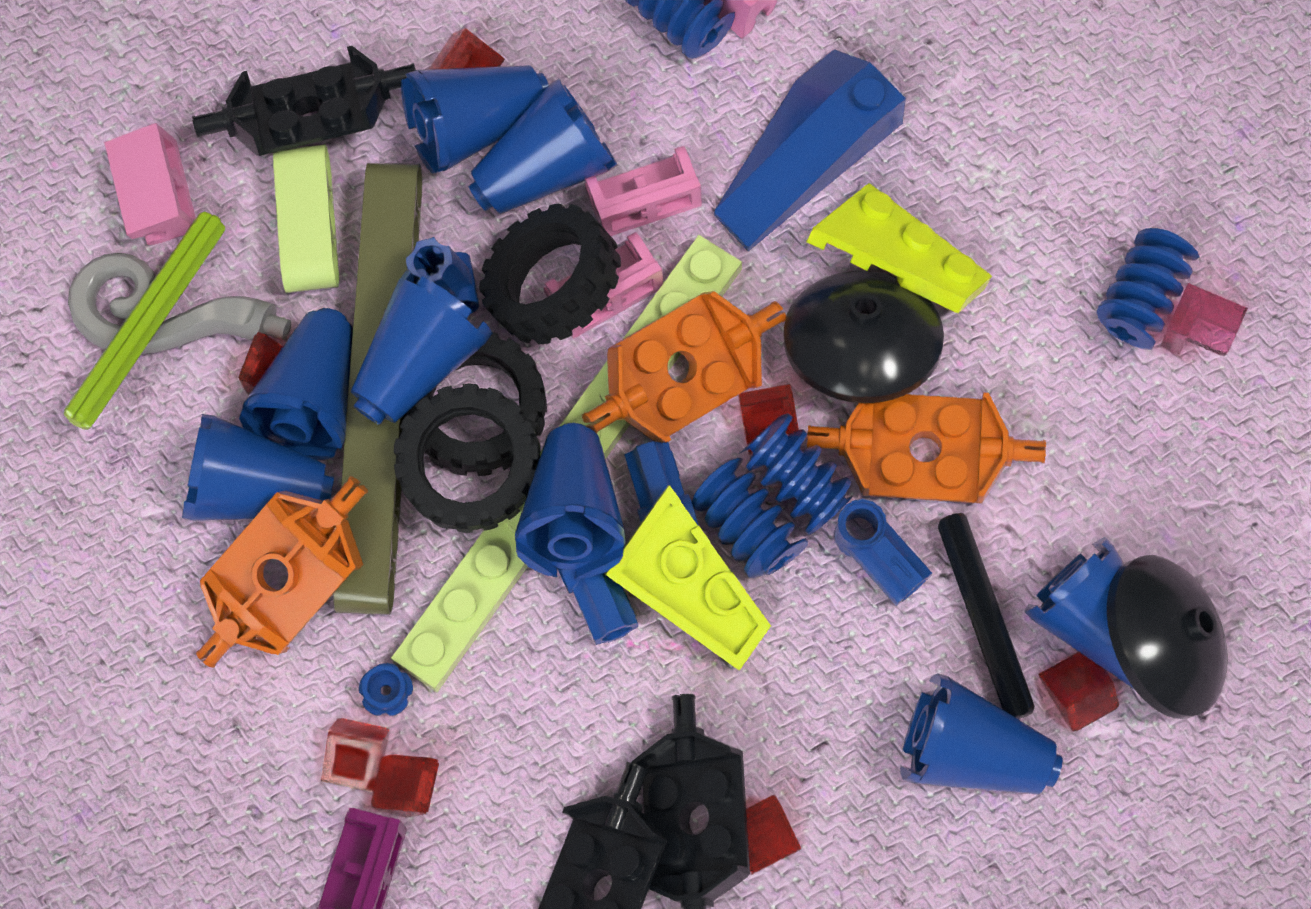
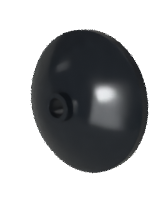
(857, 353)
(1167, 636)

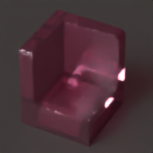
(1203, 321)

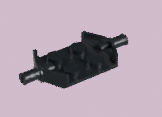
(271, 113)
(683, 774)
(606, 840)

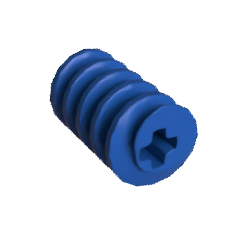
(688, 22)
(1143, 286)
(798, 473)
(745, 521)

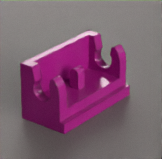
(363, 861)

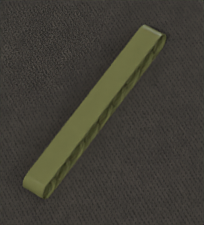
(386, 238)

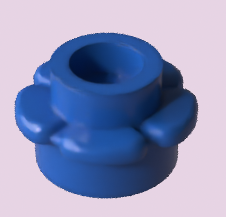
(378, 677)

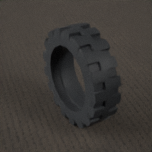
(579, 295)
(439, 410)
(496, 451)

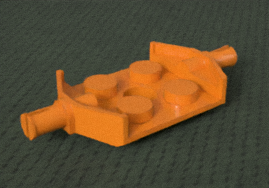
(721, 357)
(967, 431)
(319, 556)

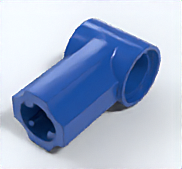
(446, 269)
(651, 471)
(884, 555)
(602, 605)

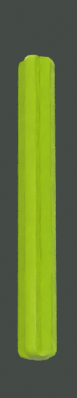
(144, 321)

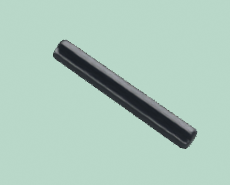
(985, 615)

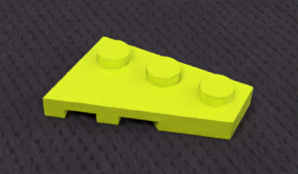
(894, 240)
(688, 583)

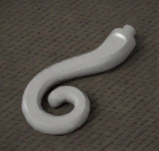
(224, 315)

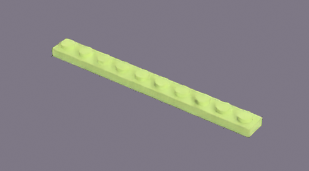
(492, 562)

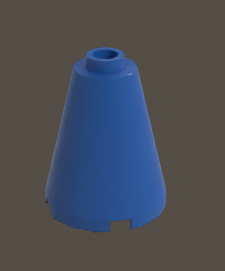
(466, 108)
(541, 154)
(414, 348)
(306, 388)
(241, 471)
(571, 508)
(1077, 606)
(975, 744)

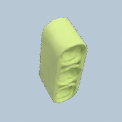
(306, 218)

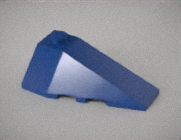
(814, 137)

